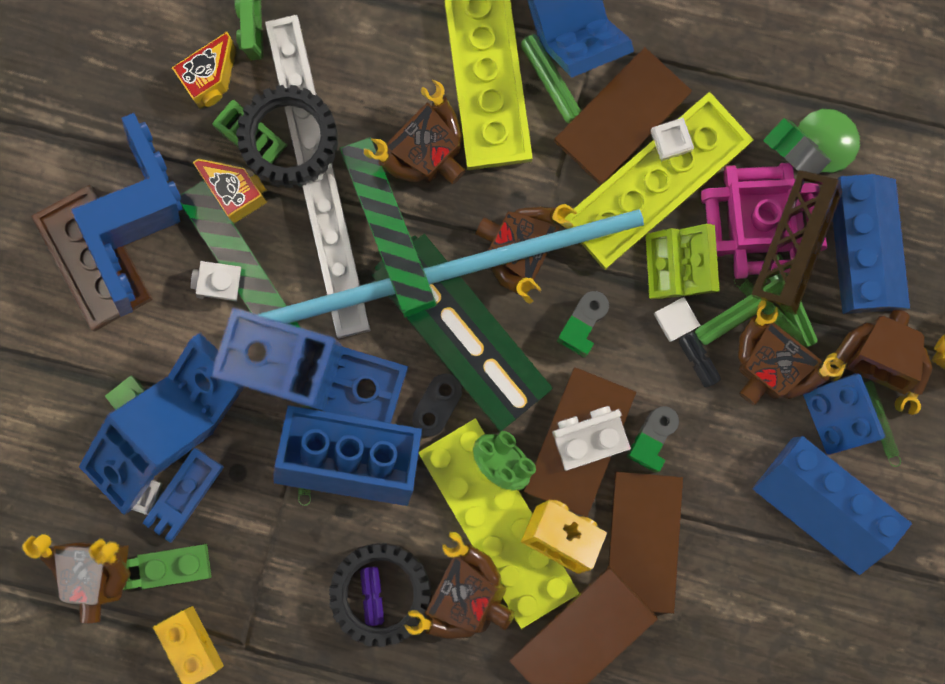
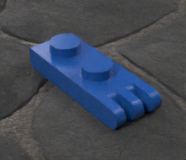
(184, 493)

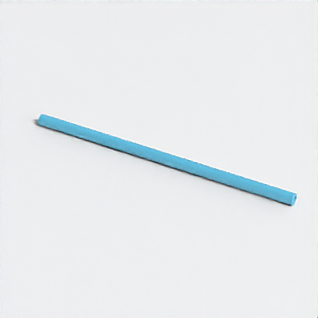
(461, 266)

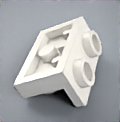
(590, 439)

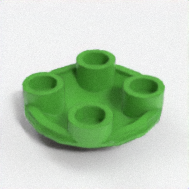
(834, 135)
(503, 461)

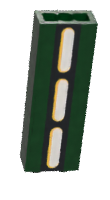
(474, 345)

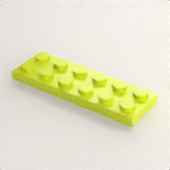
(488, 83)
(660, 185)
(495, 525)

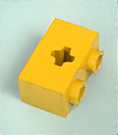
(547, 537)
(188, 646)

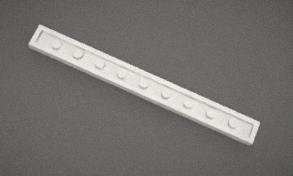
(322, 194)

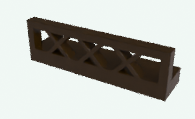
(810, 245)

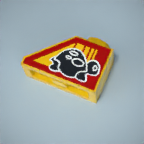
(208, 71)
(232, 188)

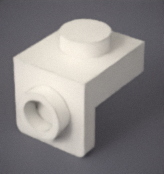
(216, 281)

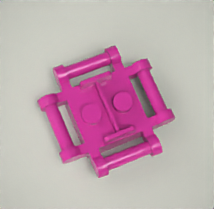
(755, 213)

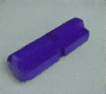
(372, 603)

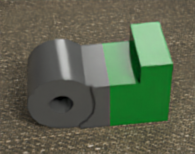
(797, 147)
(589, 311)
(651, 438)

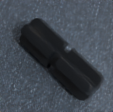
(703, 366)

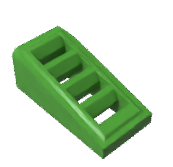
(227, 117)

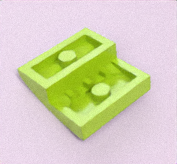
(682, 262)

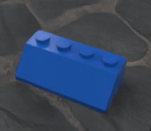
(870, 245)
(347, 455)
(831, 505)

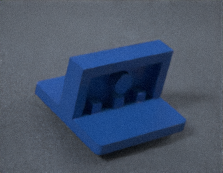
(844, 414)

